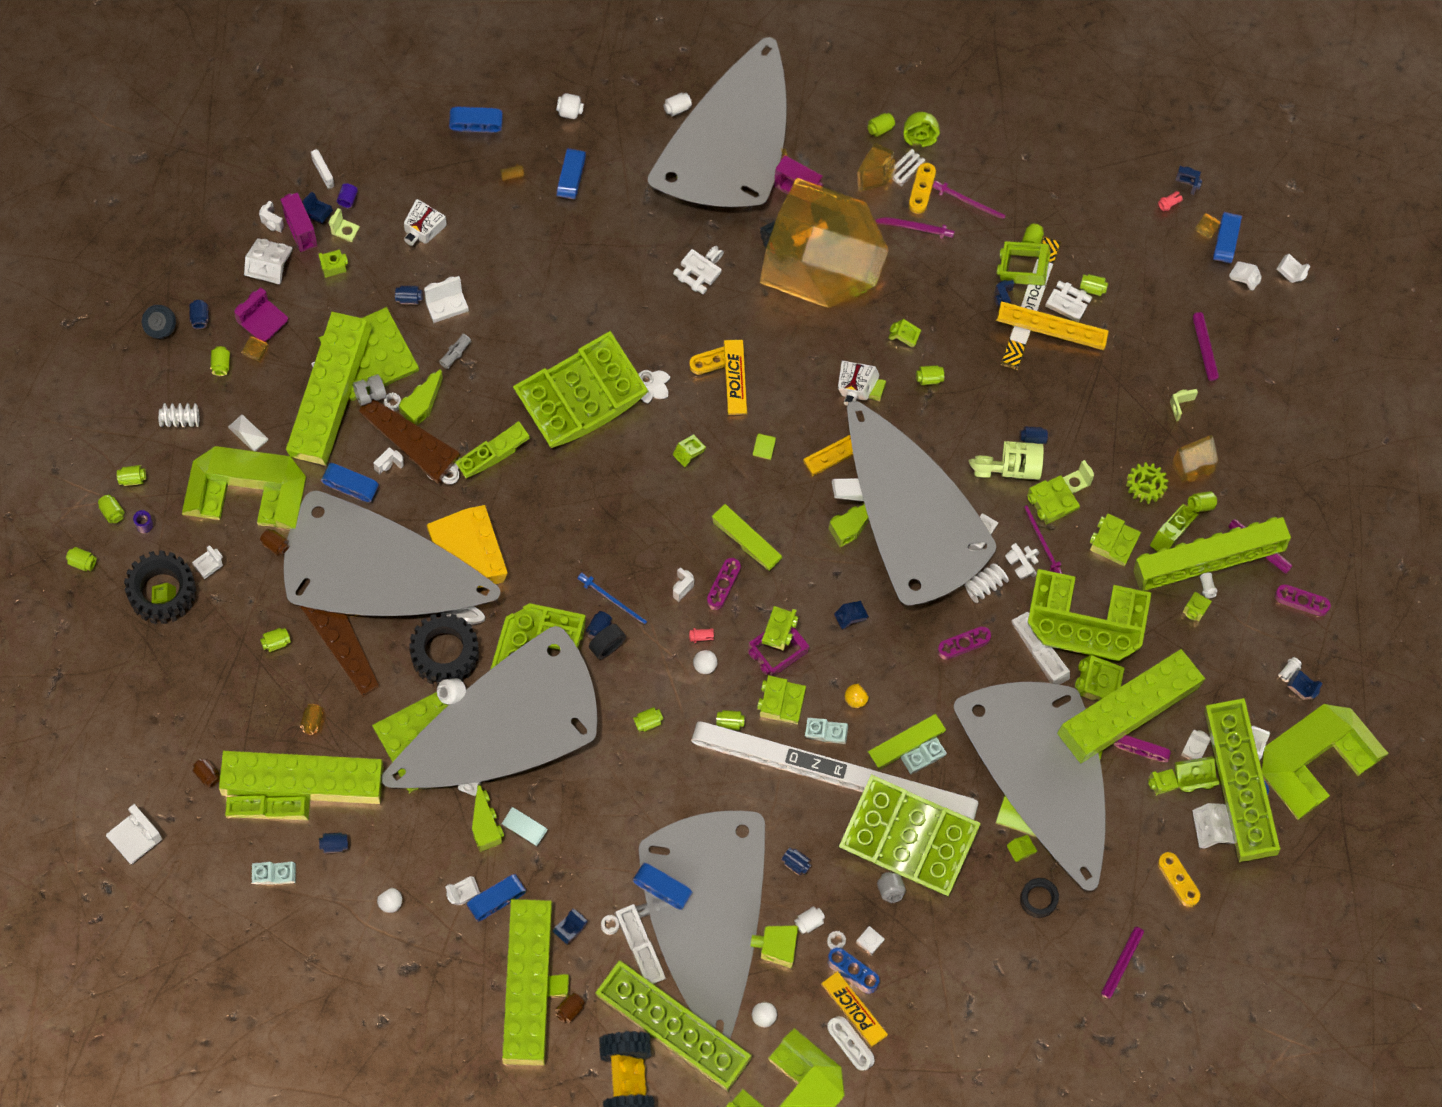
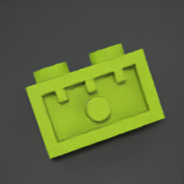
(779, 627)

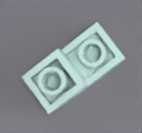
(826, 731)
(923, 756)
(524, 826)
(273, 873)

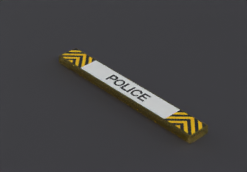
(1031, 300)

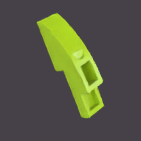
(494, 451)

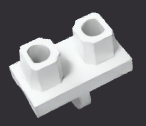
(1016, 554)

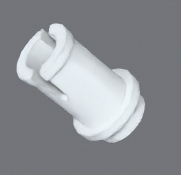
(1209, 589)
(1288, 671)

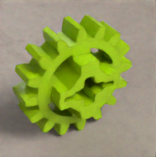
(1149, 475)

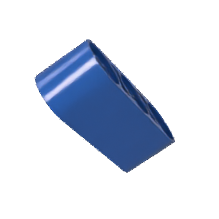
(475, 119)
(571, 173)
(1227, 237)
(349, 482)
(662, 886)
(496, 897)
(857, 979)

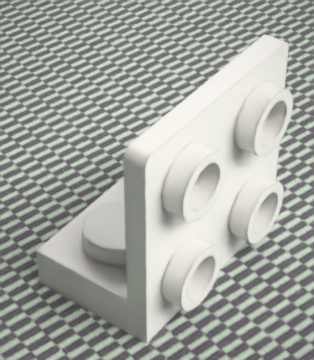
(266, 260)
(445, 299)
(1212, 825)
(134, 835)

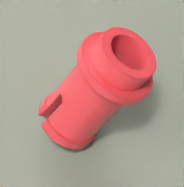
(1166, 203)
(701, 635)

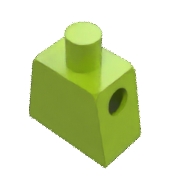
(777, 944)

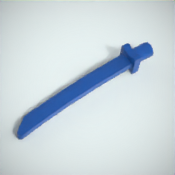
(589, 582)

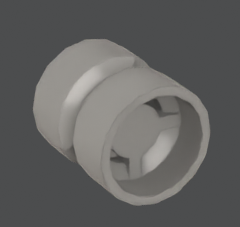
(375, 387)

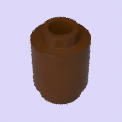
(274, 542)
(206, 772)
(569, 1008)

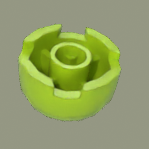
(921, 129)

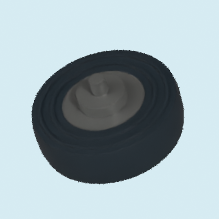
(158, 321)

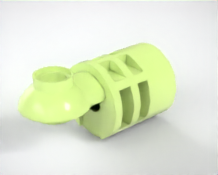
(1011, 461)

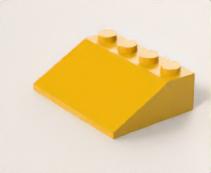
(472, 540)

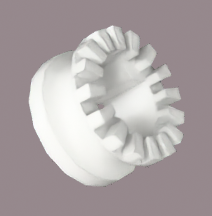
(715, 254)
(392, 396)
(608, 918)
(832, 936)

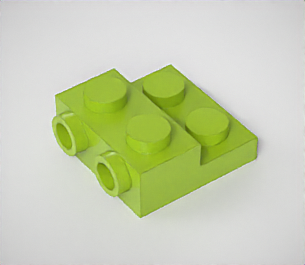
(1052, 499)
(1114, 539)
(1098, 678)
(781, 700)

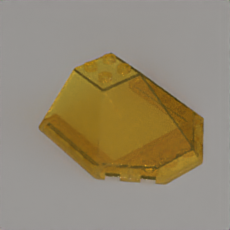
(823, 246)

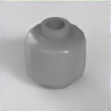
(891, 887)

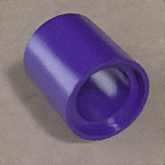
(347, 195)
(140, 515)

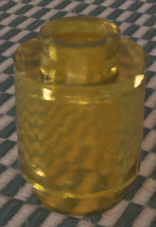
(311, 719)

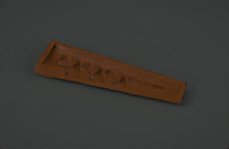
(421, 447)
(343, 644)

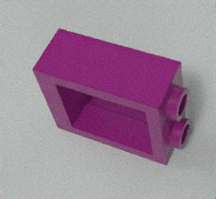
(790, 169)
(298, 222)
(797, 641)

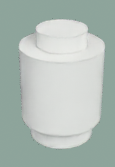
(677, 104)
(809, 920)

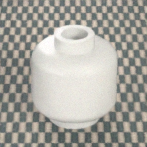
(569, 106)
(451, 691)

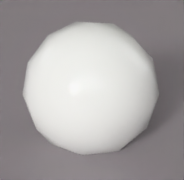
(705, 662)
(390, 900)
(764, 1014)

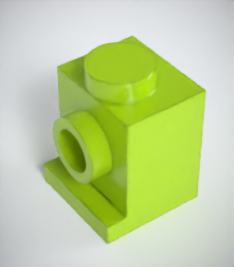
(333, 263)

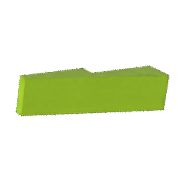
(744, 535)
(906, 741)
(268, 808)

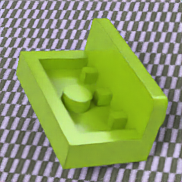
(1196, 774)

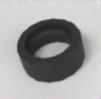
(607, 641)
(1028, 908)

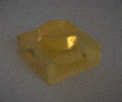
(1208, 225)
(254, 348)

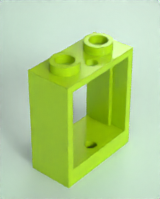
(1024, 249)

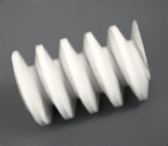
(179, 415)
(984, 581)

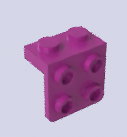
(260, 316)

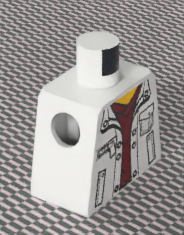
(423, 223)
(856, 381)

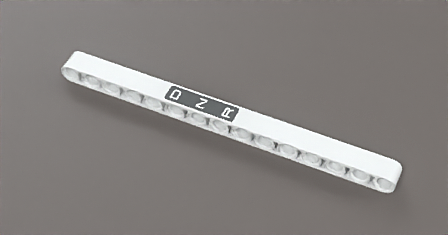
(818, 766)

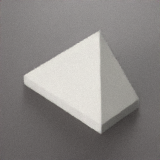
(248, 433)

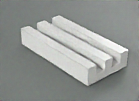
(916, 157)
(322, 169)

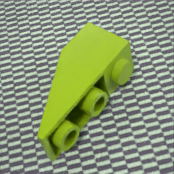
(420, 402)
(849, 526)
(1174, 528)
(484, 827)

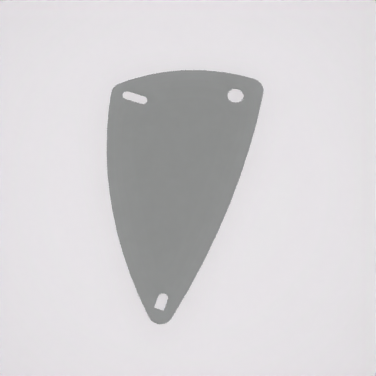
(730, 136)
(915, 511)
(373, 565)
(506, 720)
(1038, 771)
(713, 932)

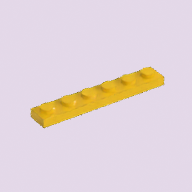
(1052, 325)

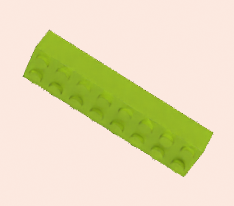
(328, 388)
(1211, 553)
(1130, 706)
(301, 776)
(1242, 780)
(527, 982)
(673, 1025)

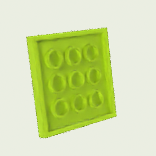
(384, 352)
(404, 726)

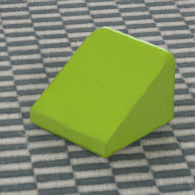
(877, 390)
(764, 446)
(163, 593)
(1021, 847)
(558, 985)

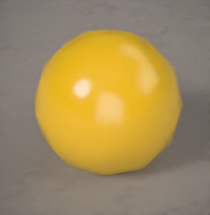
(856, 696)

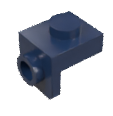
(1189, 176)
(316, 209)
(1001, 291)
(851, 613)
(1304, 686)
(570, 926)

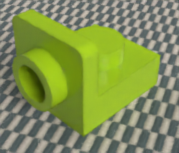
(904, 332)
(688, 449)
(1196, 607)
(1163, 781)

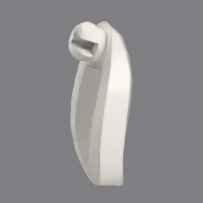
(470, 614)

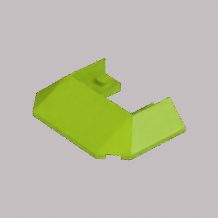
(223, 466)
(533, 621)
(1084, 634)
(1290, 753)
(814, 1072)

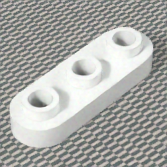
(844, 1038)

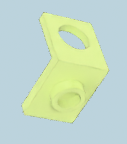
(337, 224)
(1179, 397)
(1084, 474)

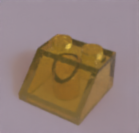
(876, 168)
(1196, 459)

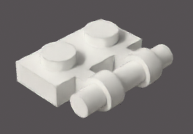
(699, 266)
(1066, 304)

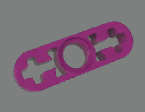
(724, 592)
(1295, 604)
(961, 650)
(1143, 748)

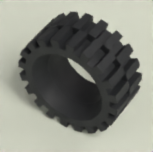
(152, 567)
(440, 671)

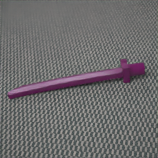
(943, 188)
(917, 226)
(1055, 567)

